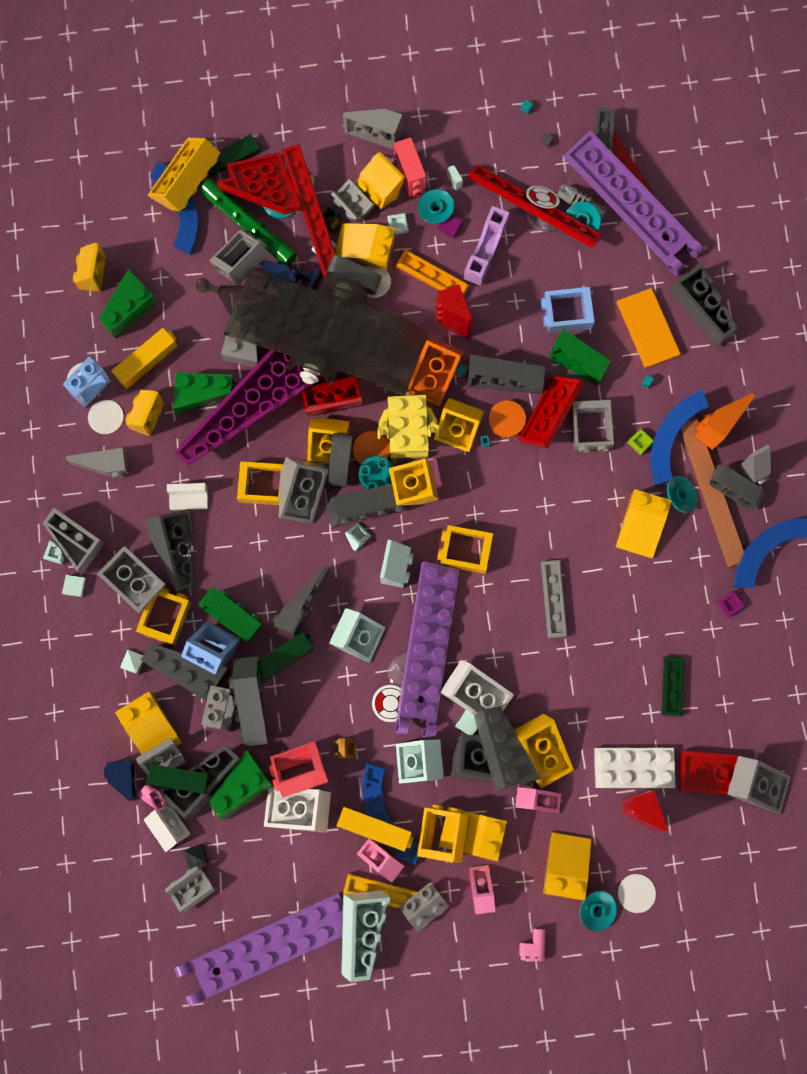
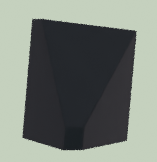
(332, 219)
(195, 856)

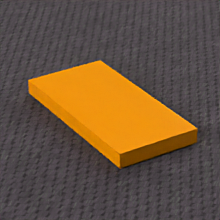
(648, 328)

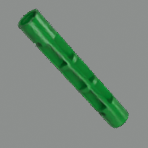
(248, 222)

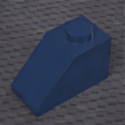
(280, 271)
(122, 778)

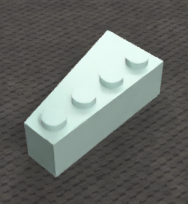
(361, 929)

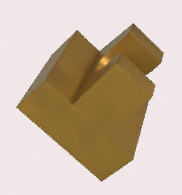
(346, 748)

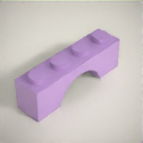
(487, 245)

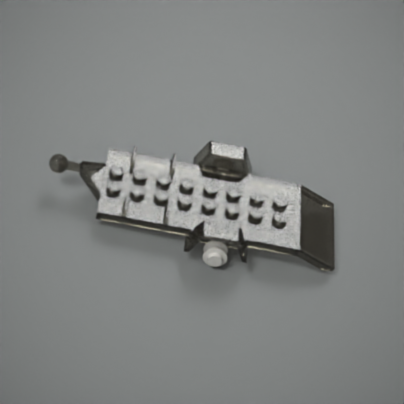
(319, 331)

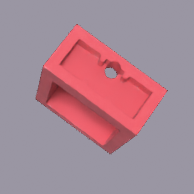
(410, 167)
(295, 757)

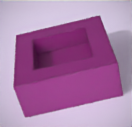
(450, 226)
(730, 604)

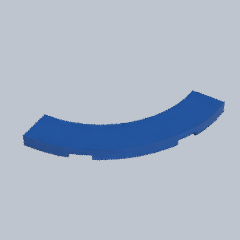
(188, 218)
(669, 431)
(762, 545)
(376, 808)

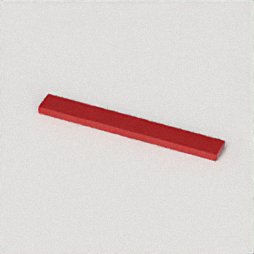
(309, 205)
(550, 215)

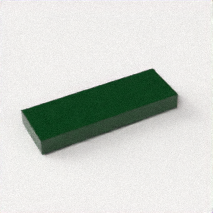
(235, 152)
(672, 686)
(177, 779)

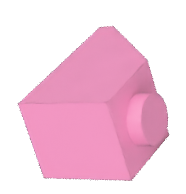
(538, 800)
(380, 860)
(482, 889)

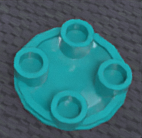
(375, 472)

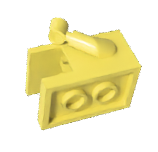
(408, 426)

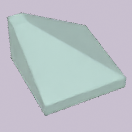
(357, 536)
(132, 662)

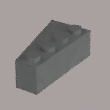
(704, 305)
(505, 375)
(362, 505)
(183, 671)
(249, 701)
(503, 750)
(218, 767)

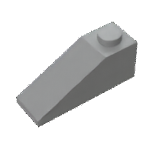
(106, 462)
(757, 466)

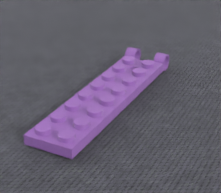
(631, 200)
(427, 648)
(265, 948)

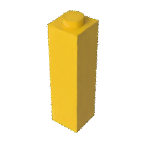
(145, 358)
(375, 829)

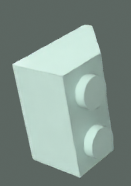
(395, 564)
(357, 635)
(419, 761)

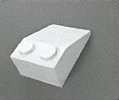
(474, 689)
(300, 811)

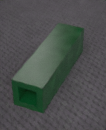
(284, 656)

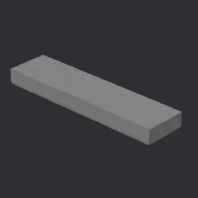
(553, 599)

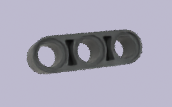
(368, 278)
(340, 459)
(736, 487)

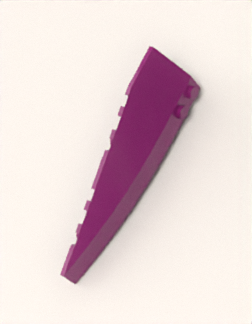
(254, 397)

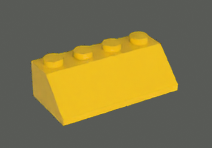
(184, 173)

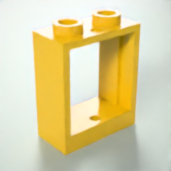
(242, 495)
(442, 555)
(173, 637)
(427, 833)

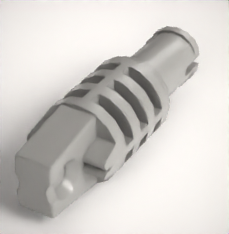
(572, 196)

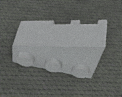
(240, 352)
(74, 540)

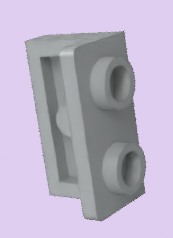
(353, 201)
(164, 754)
(190, 889)
(424, 907)

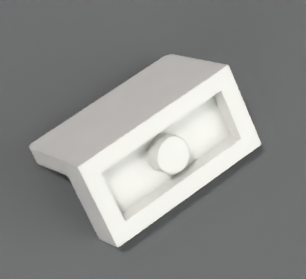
(188, 496)
(167, 827)

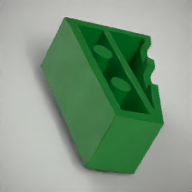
(126, 305)
(579, 357)
(200, 390)
(231, 614)
(240, 787)

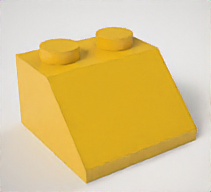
(381, 181)
(90, 268)
(145, 412)
(459, 424)
(321, 435)
(414, 483)

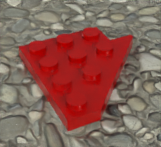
(262, 182)

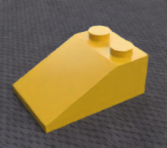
(366, 244)
(643, 523)
(147, 723)
(545, 749)
(482, 837)
(567, 866)

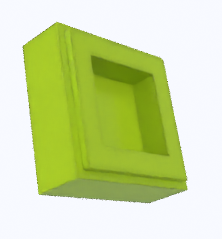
(640, 441)

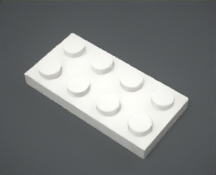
(634, 767)

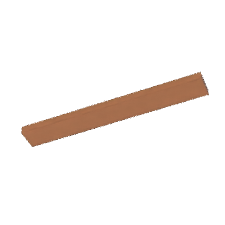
(714, 500)

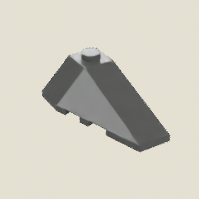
(172, 541)
(297, 609)
(470, 760)

